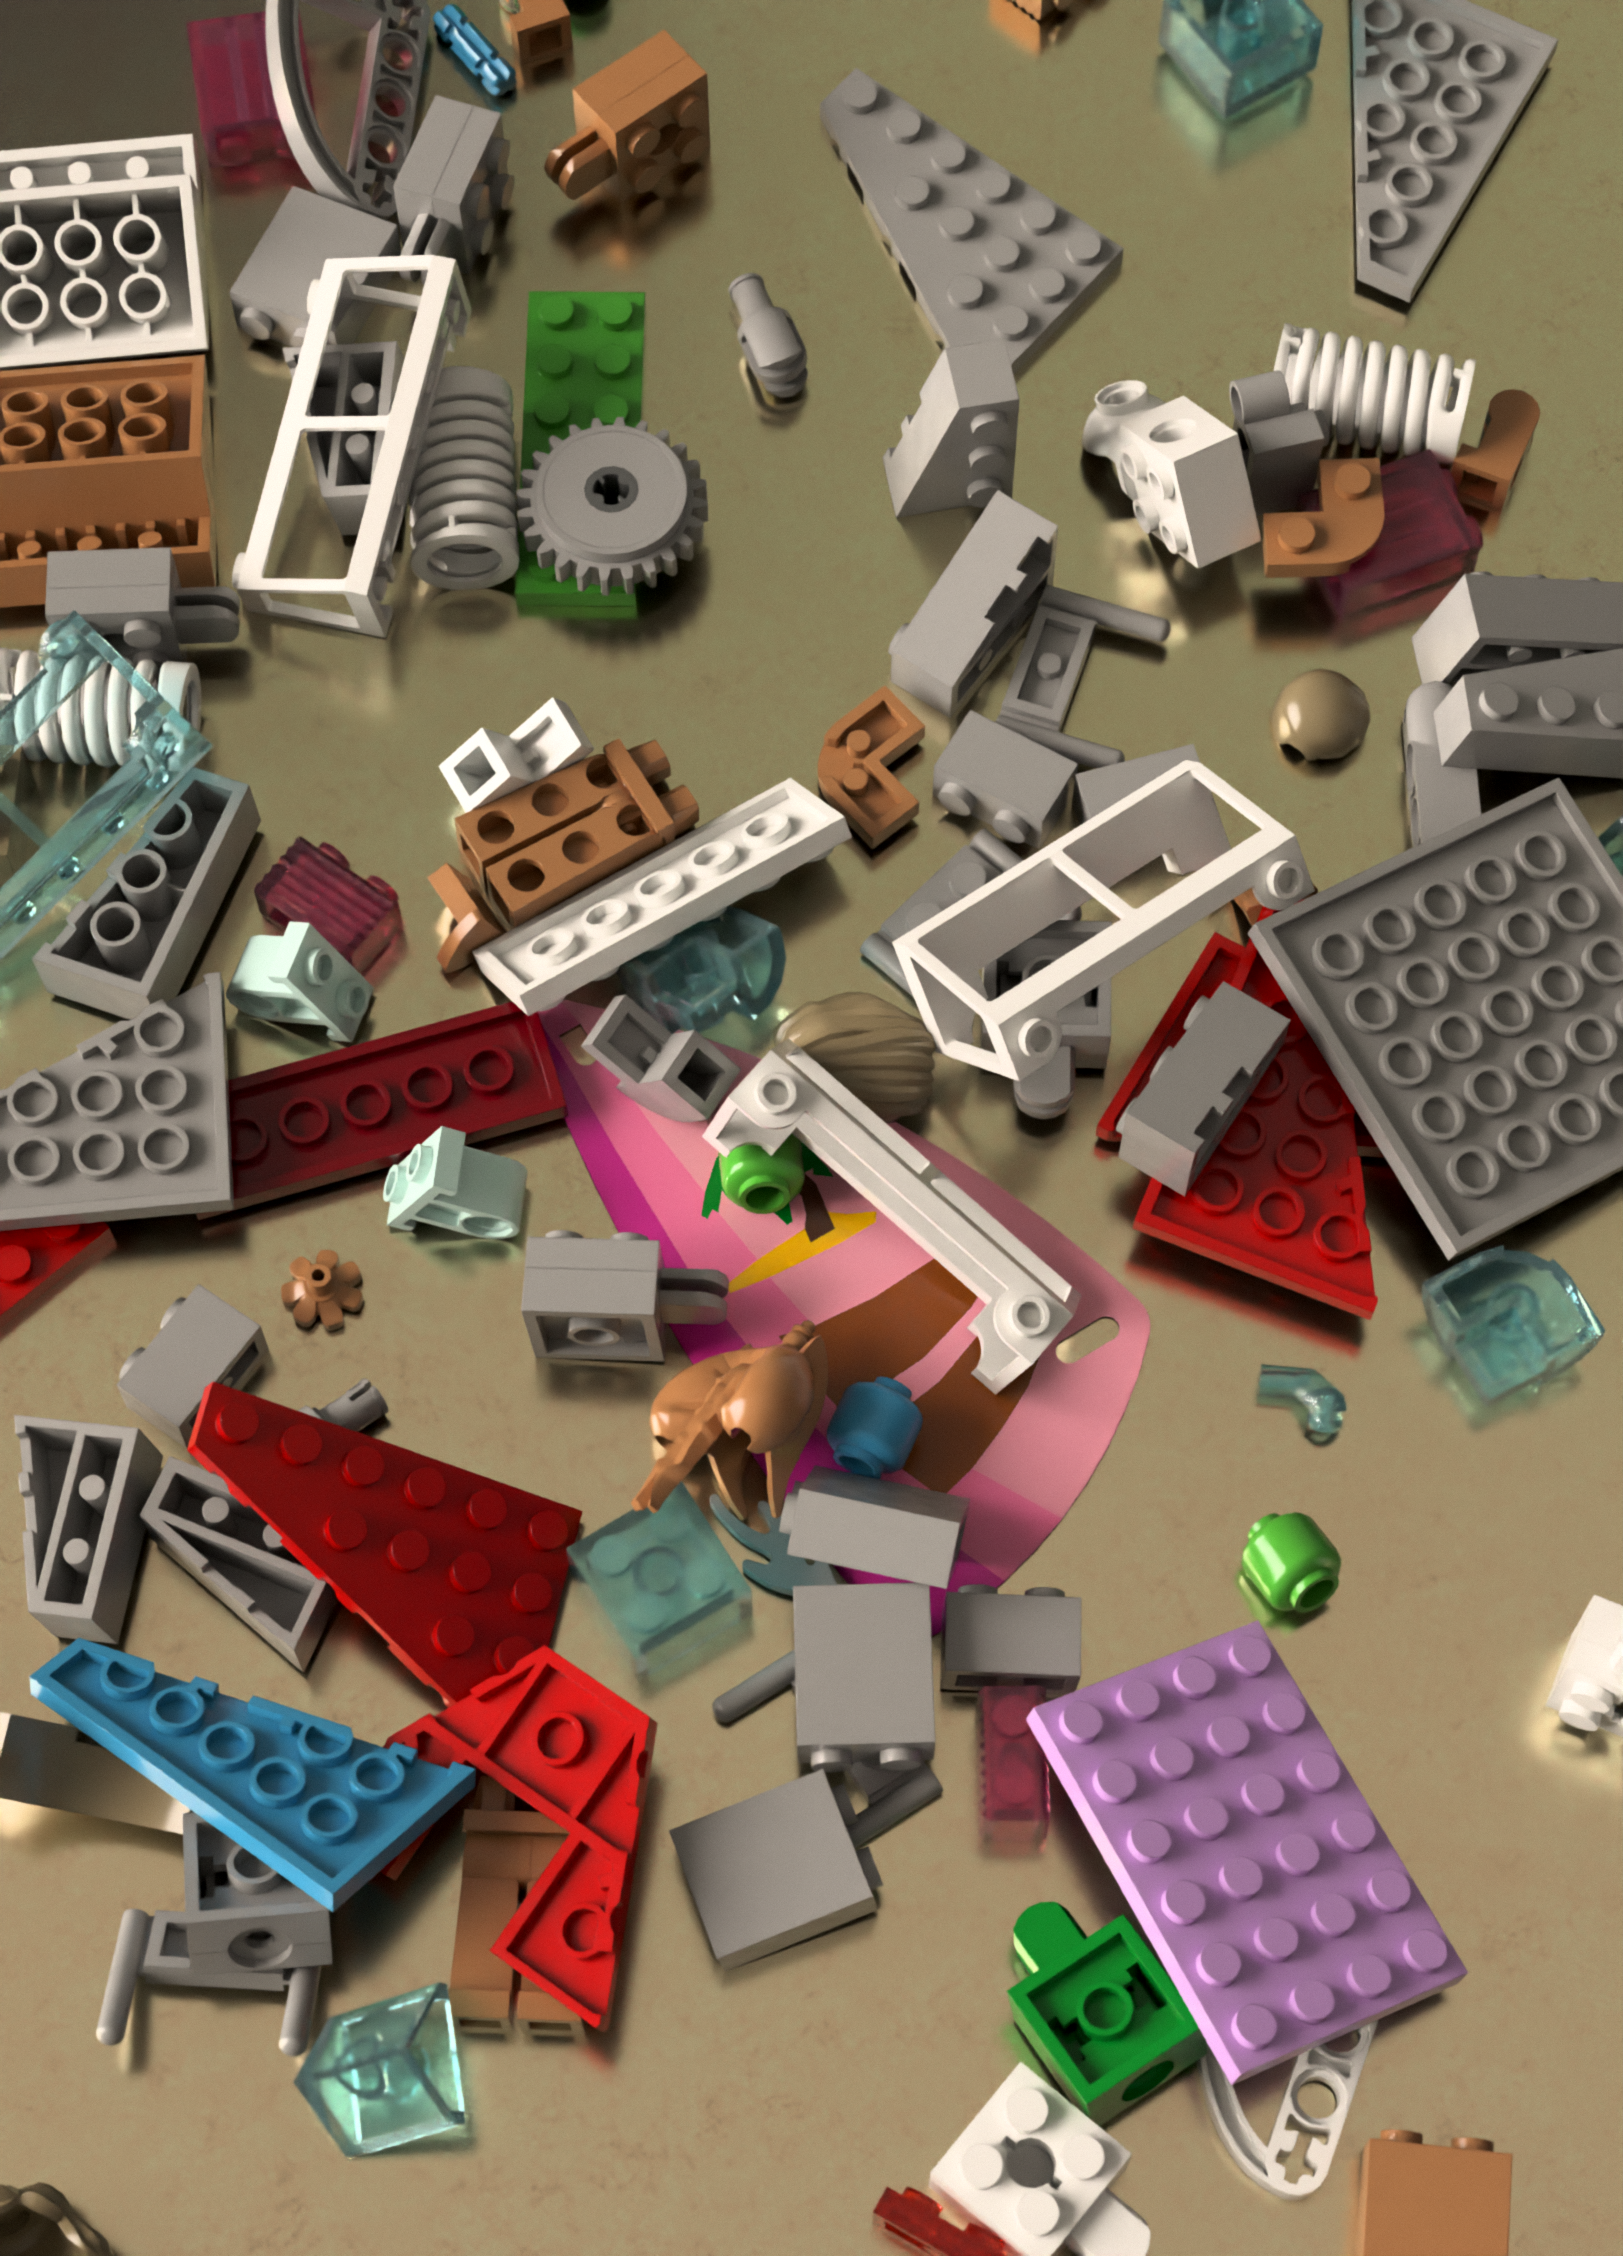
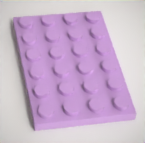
(1245, 1850)

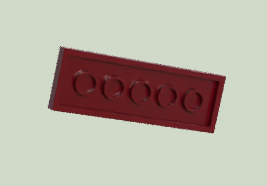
(383, 1097)

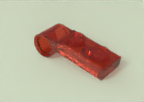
(917, 2222)

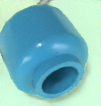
(874, 1427)

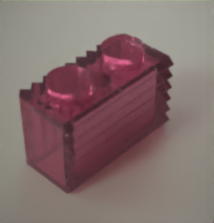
(321, 890)
(1011, 1766)

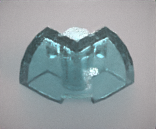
(709, 972)
(1509, 1320)

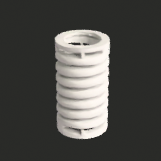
(1375, 394)
(466, 484)
(98, 706)

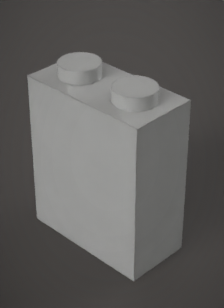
(276, 280)
(875, 1526)
(863, 1675)
(776, 1869)

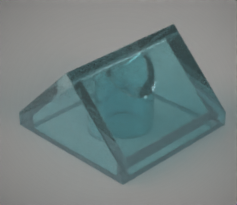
(386, 2072)

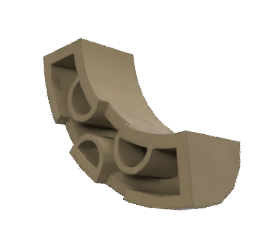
(73, 1773)

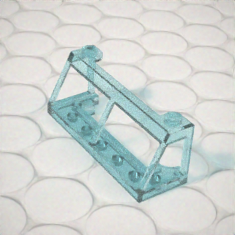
(161, 751)

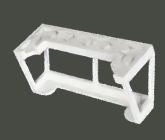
(440, 316)
(1164, 818)
(1022, 1293)

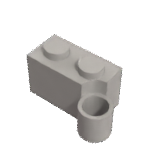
(1276, 440)

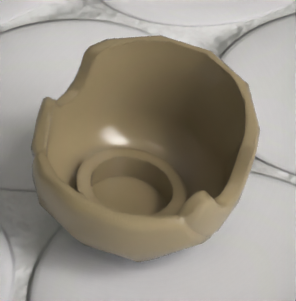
(1321, 714)

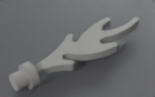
(783, 1569)

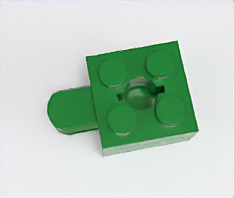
(1099, 2010)

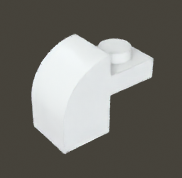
(499, 764)

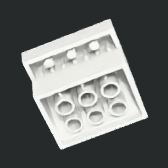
(102, 252)

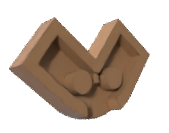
(1338, 534)
(855, 761)

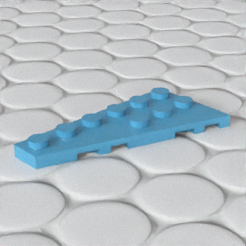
(260, 1772)

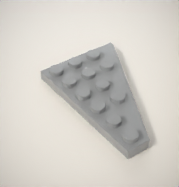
(1430, 113)
(971, 235)
(124, 1122)

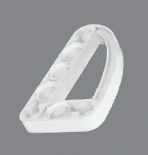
(1257, 2161)

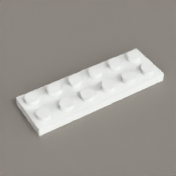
(661, 896)

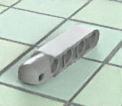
(1436, 794)

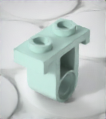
(300, 982)
(456, 1188)

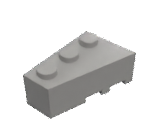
(350, 382)
(962, 435)
(976, 605)
(1515, 622)
(83, 1521)

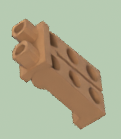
(573, 829)
(500, 1859)

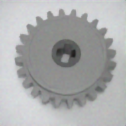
(612, 505)

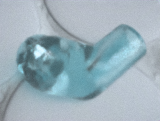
(1308, 1387)

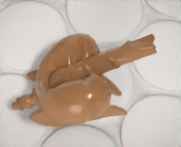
(739, 1406)

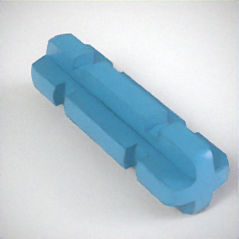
(474, 50)

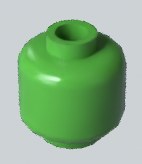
(760, 1180)
(1291, 1562)

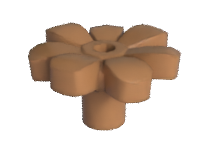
(322, 1290)

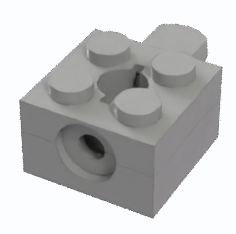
(453, 184)
(139, 602)
(1083, 1022)
(611, 1297)
(236, 1895)

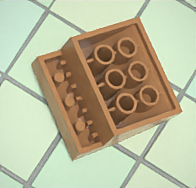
(105, 464)

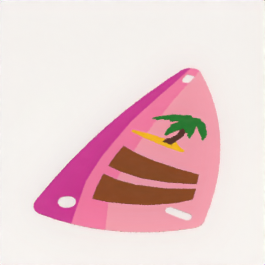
(877, 1308)

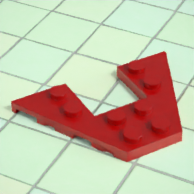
(585, 1766)

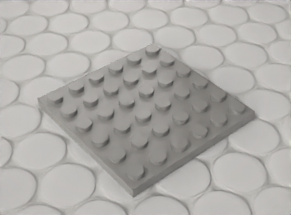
(1473, 1011)

